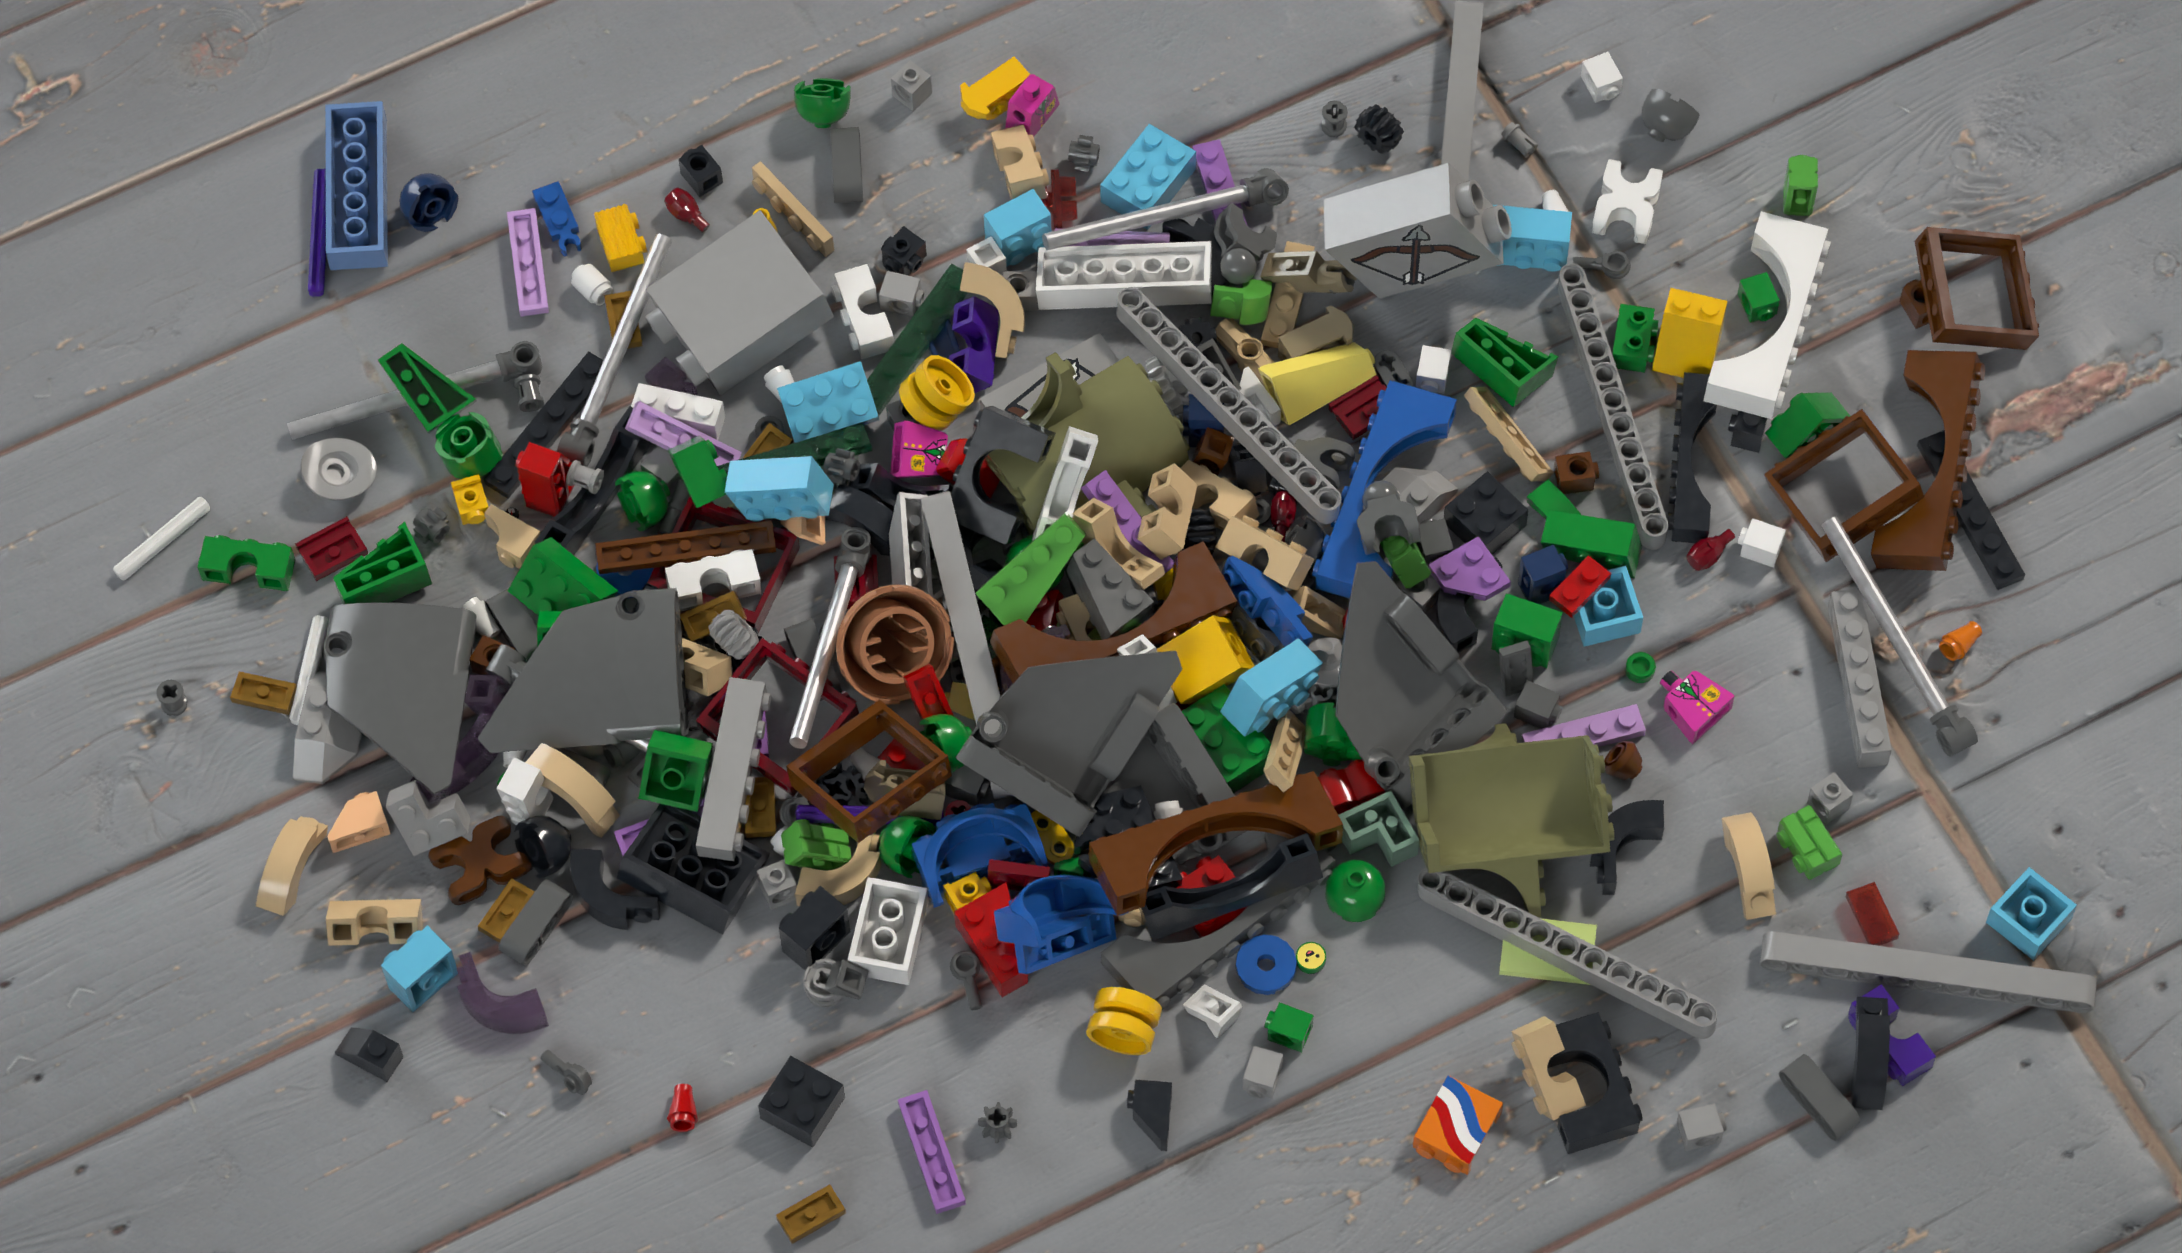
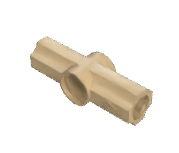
(1240, 344)

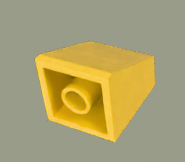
(1689, 333)
(1209, 658)

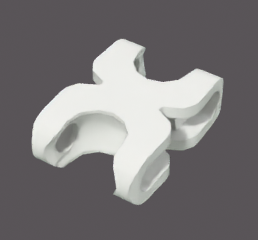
(1627, 201)

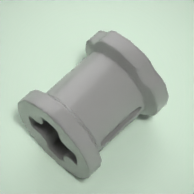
(584, 477)

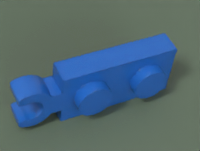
(557, 216)

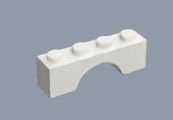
(1067, 477)

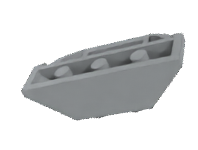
(1421, 488)
(911, 547)
(323, 737)

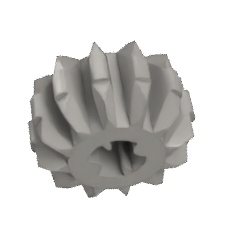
(733, 634)

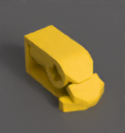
(991, 94)

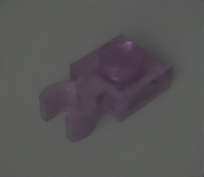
(670, 377)

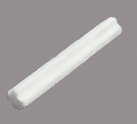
(161, 538)
(310, 663)

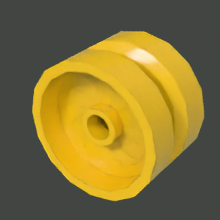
(936, 392)
(1124, 1021)

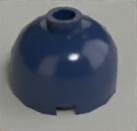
(428, 200)

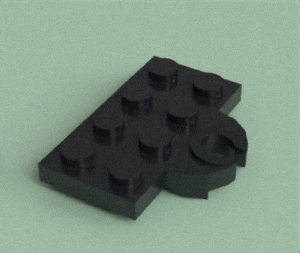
(1114, 815)

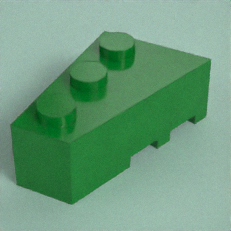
(1502, 362)
(424, 388)
(1604, 540)
(385, 573)

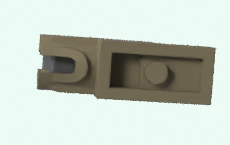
(1307, 272)

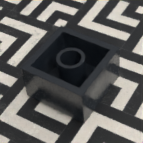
(1486, 512)
(814, 928)
(801, 1101)

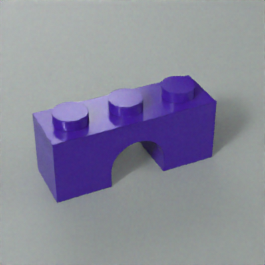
(978, 326)
(1907, 1056)

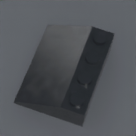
(667, 866)

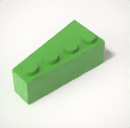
(1028, 576)

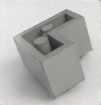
(424, 823)

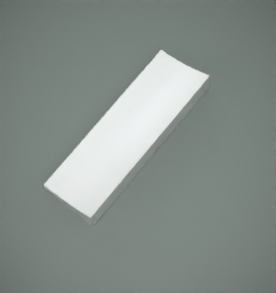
(1096, 274)

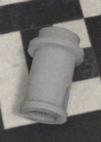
(1513, 134)

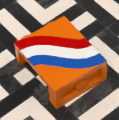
(1456, 1125)

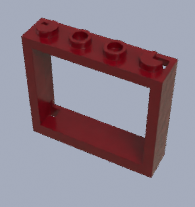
(730, 516)
(798, 670)

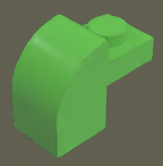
(1246, 303)

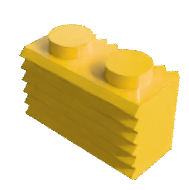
(619, 237)

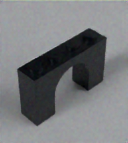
(994, 431)
(1615, 1114)

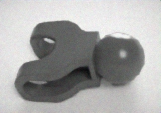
(1240, 245)
(1320, 455)
(1386, 517)

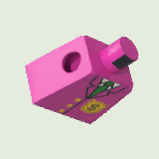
(1033, 102)
(916, 450)
(1695, 703)

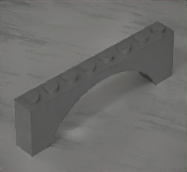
(1171, 968)

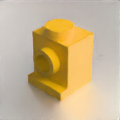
(470, 499)
(956, 892)

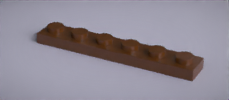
(683, 547)

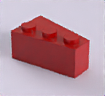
(544, 479)
(978, 928)

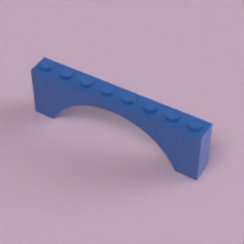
(1403, 420)

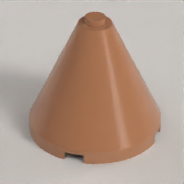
(891, 636)

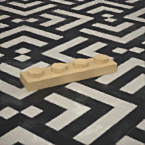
(797, 214)
(1284, 305)
(1508, 433)
(1285, 751)

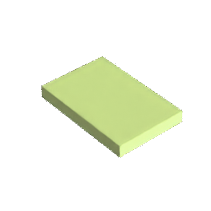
(1523, 964)

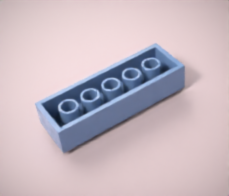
(356, 185)

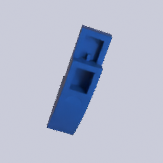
(1266, 599)

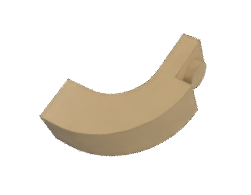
(989, 283)
(1100, 522)
(576, 787)
(286, 862)
(1752, 862)
(847, 881)

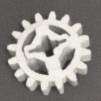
(1173, 390)

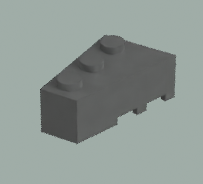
(1107, 591)

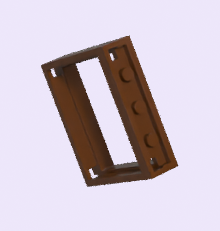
(1937, 296)
(1825, 445)
(848, 740)

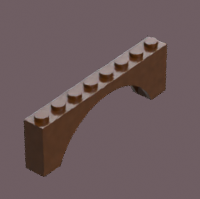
(1924, 533)
(1195, 595)
(1132, 858)

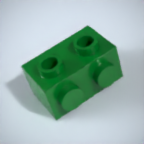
(1633, 336)

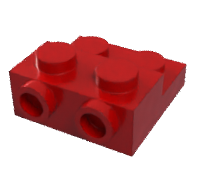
(1209, 873)

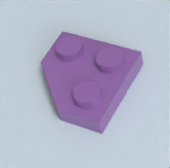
(1470, 572)

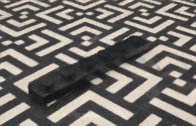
(547, 424)
(1977, 521)

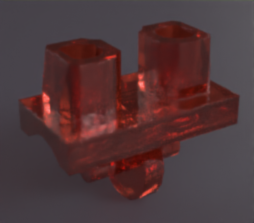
(1061, 209)

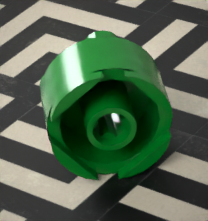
(467, 445)
(1326, 736)

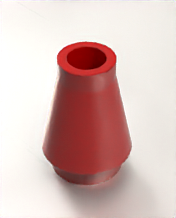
(682, 1111)

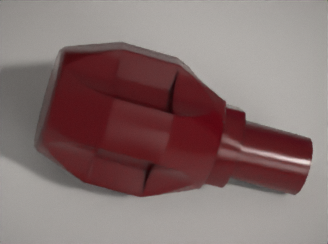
(685, 208)
(1283, 512)
(1708, 550)

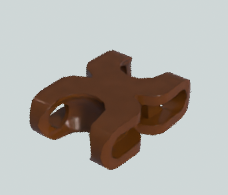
(480, 860)

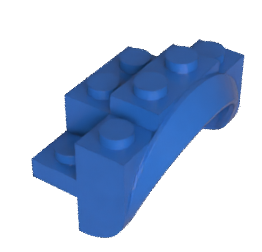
(971, 840)
(1046, 920)

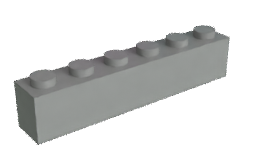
(1859, 678)
(732, 769)

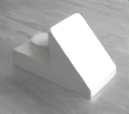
(1259, 396)
(1214, 1009)

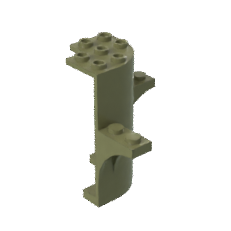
(1119, 407)
(1511, 807)

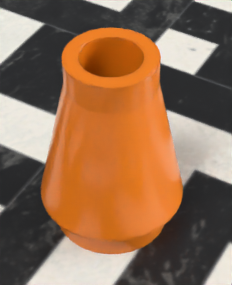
(1958, 642)

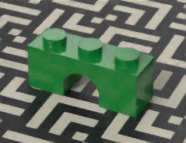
(223, 556)

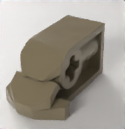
(1321, 334)
(883, 779)

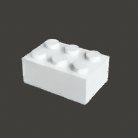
(889, 929)

